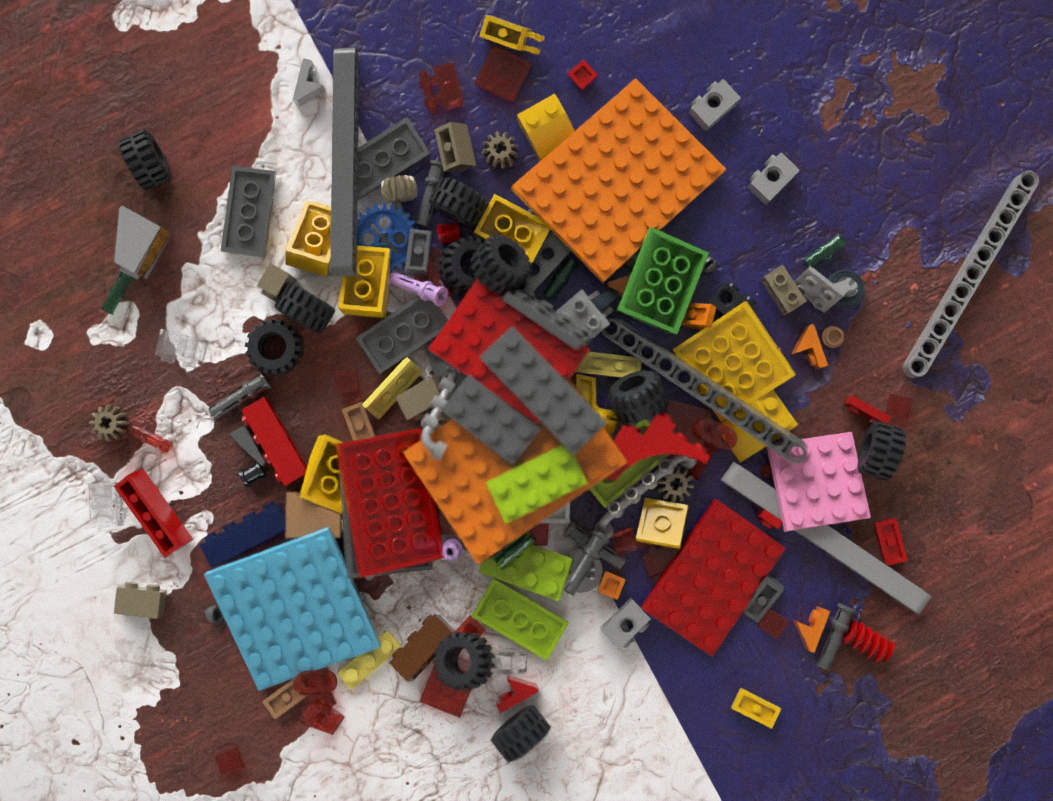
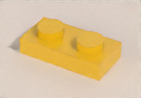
(756, 708)

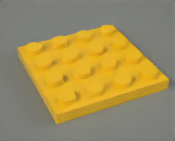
(737, 356)

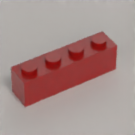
(275, 441)
(153, 512)

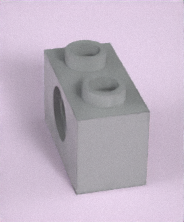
(708, 116)
(781, 168)
(612, 627)

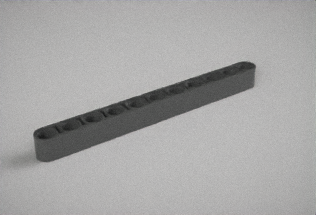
(344, 162)
(710, 398)

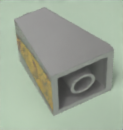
(138, 243)

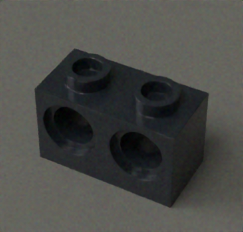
(735, 299)

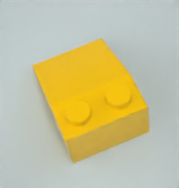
(545, 125)
(513, 222)
(311, 240)
(369, 290)
(770, 406)
(323, 475)

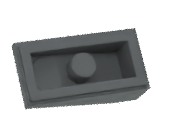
(418, 253)
(244, 438)
(763, 598)

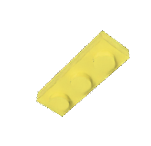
(609, 365)
(392, 386)
(367, 662)

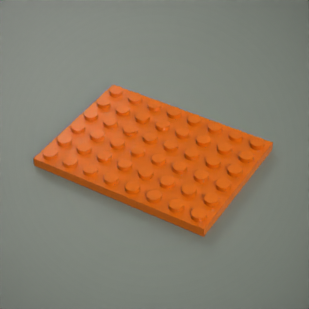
(617, 178)
(467, 464)

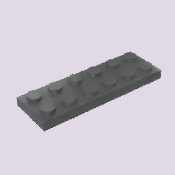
(543, 390)

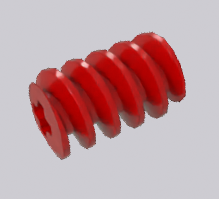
(869, 641)

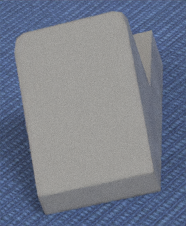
(305, 89)

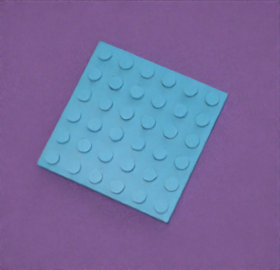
(293, 608)

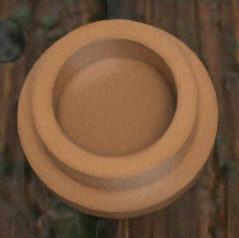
(832, 336)

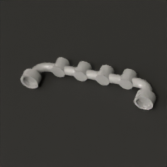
(430, 421)
(633, 495)

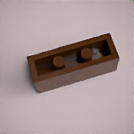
(420, 649)

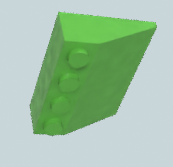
(662, 281)

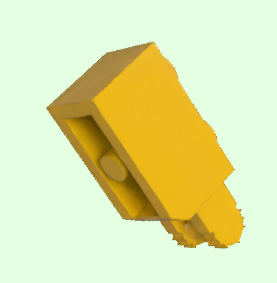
(509, 34)

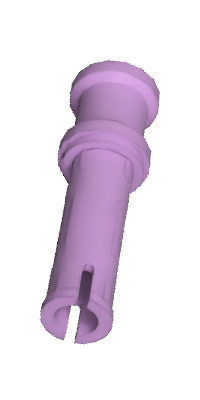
(424, 290)
(452, 543)

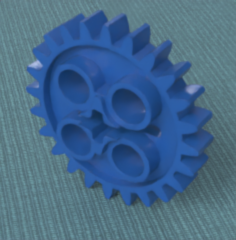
(398, 224)

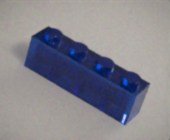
(245, 535)

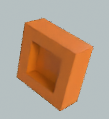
(611, 585)

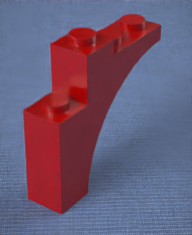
(655, 441)

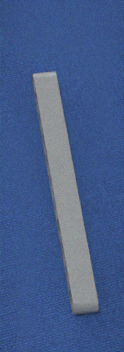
(979, 268)
(832, 543)

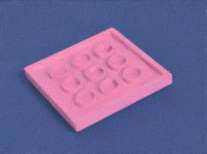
(822, 486)

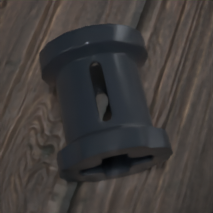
(252, 474)

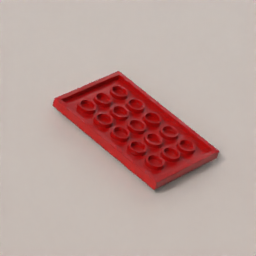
(480, 323)
(388, 504)
(713, 577)

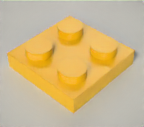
(662, 523)

